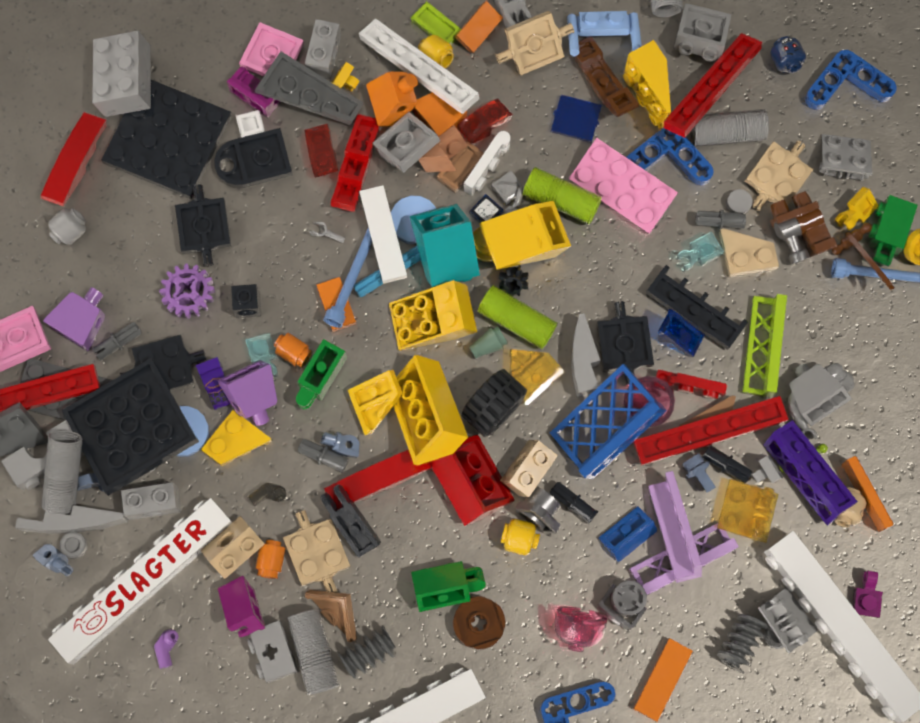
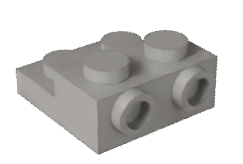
(702, 32)
(405, 142)

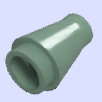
(489, 342)

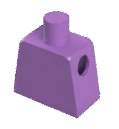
(77, 318)
(251, 391)

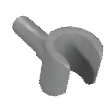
(516, 204)
(324, 231)

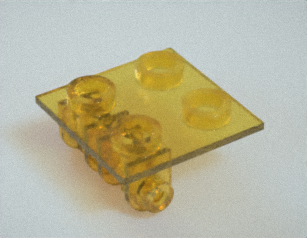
(748, 510)

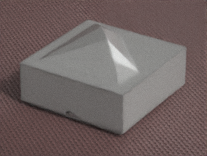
(507, 187)

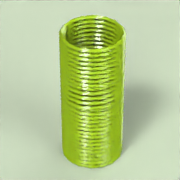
(567, 196)
(520, 318)

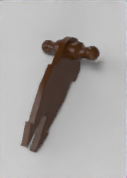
(852, 239)

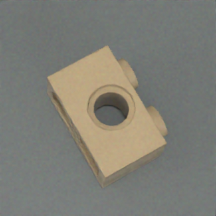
(528, 468)
(232, 547)

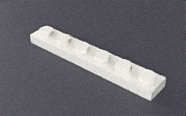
(415, 62)

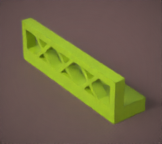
(774, 346)

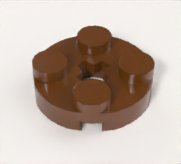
(491, 631)

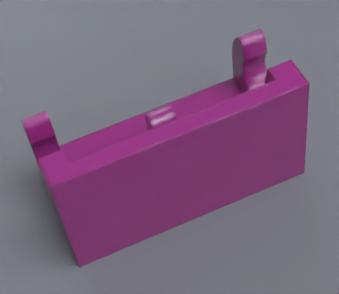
(244, 85)
(241, 607)

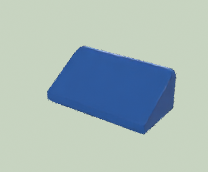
(628, 533)

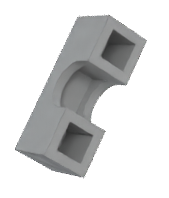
(26, 469)

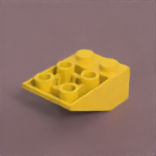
(648, 76)
(525, 235)
(433, 316)

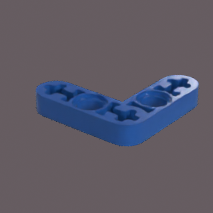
(850, 72)
(666, 148)
(562, 717)

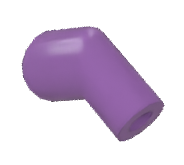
(164, 646)

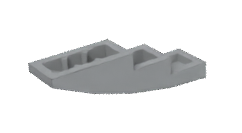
(80, 520)

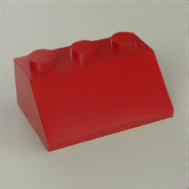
(472, 481)

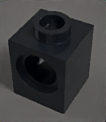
(246, 301)

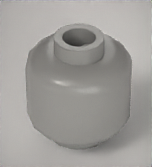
(67, 226)

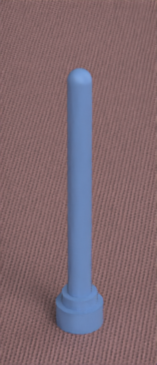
(842, 268)
(335, 315)

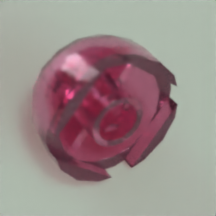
(660, 391)
(579, 628)

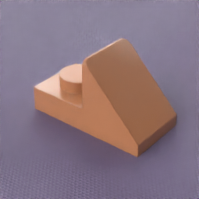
(439, 156)

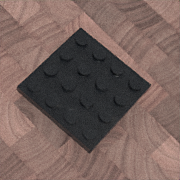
(169, 141)
(130, 426)

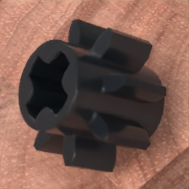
(519, 283)

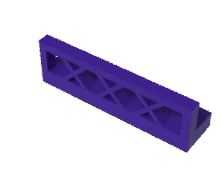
(811, 470)

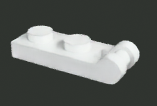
(488, 161)

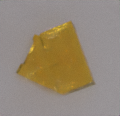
(534, 371)

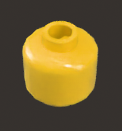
(437, 50)
(519, 537)

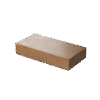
(464, 164)

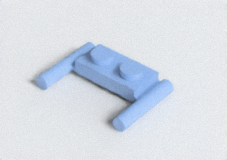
(603, 24)

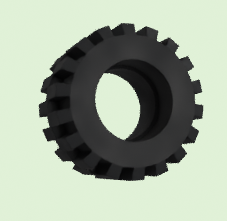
(494, 402)

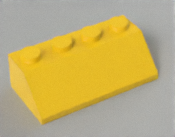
(428, 411)

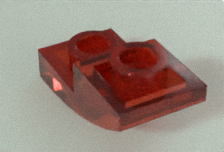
(483, 120)
(321, 150)

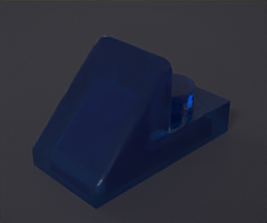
(680, 333)

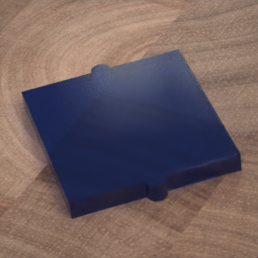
(576, 118)

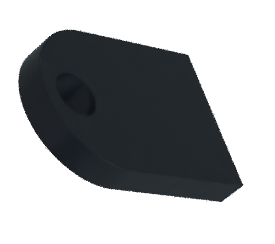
(255, 159)

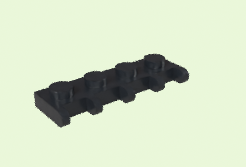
(695, 309)

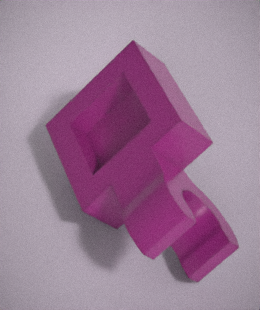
(867, 600)

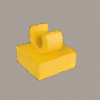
(344, 79)

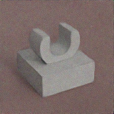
(768, 470)

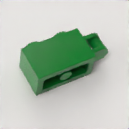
(891, 228)
(320, 374)
(446, 585)

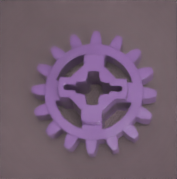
(193, 283)

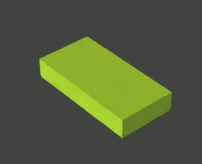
(435, 23)

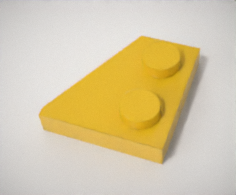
(375, 399)
(234, 439)

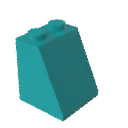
(445, 245)

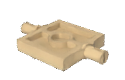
(534, 42)
(778, 174)
(316, 552)

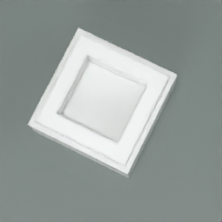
(250, 123)

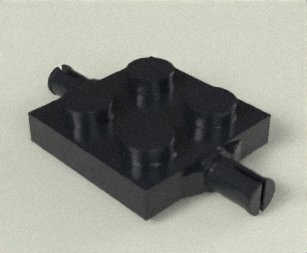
(203, 225)
(625, 342)
(171, 360)

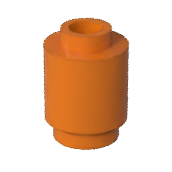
(292, 350)
(270, 559)

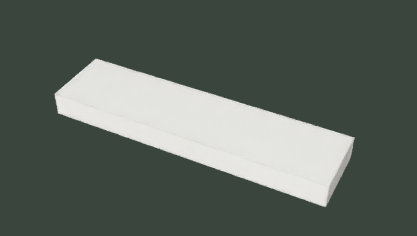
(383, 234)

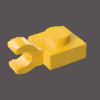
(860, 208)

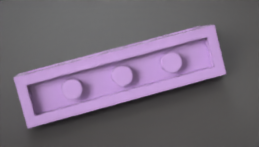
(675, 529)
(707, 557)

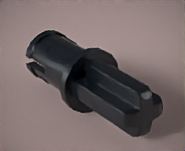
(727, 464)
(573, 502)

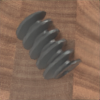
(742, 641)
(368, 653)

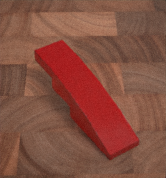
(73, 158)
(355, 163)
(378, 477)

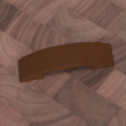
(602, 79)

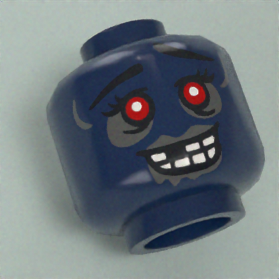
(788, 54)

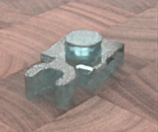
(703, 250)
(262, 349)

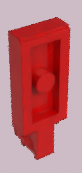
(689, 383)

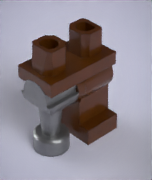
(804, 222)

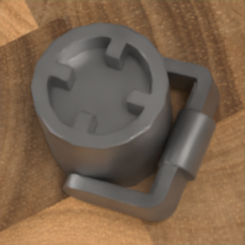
(540, 510)
(626, 601)

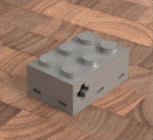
(121, 73)

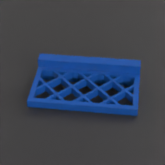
(621, 438)

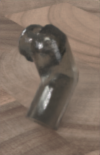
(268, 491)

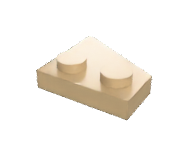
(747, 254)

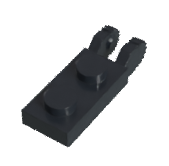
(351, 522)

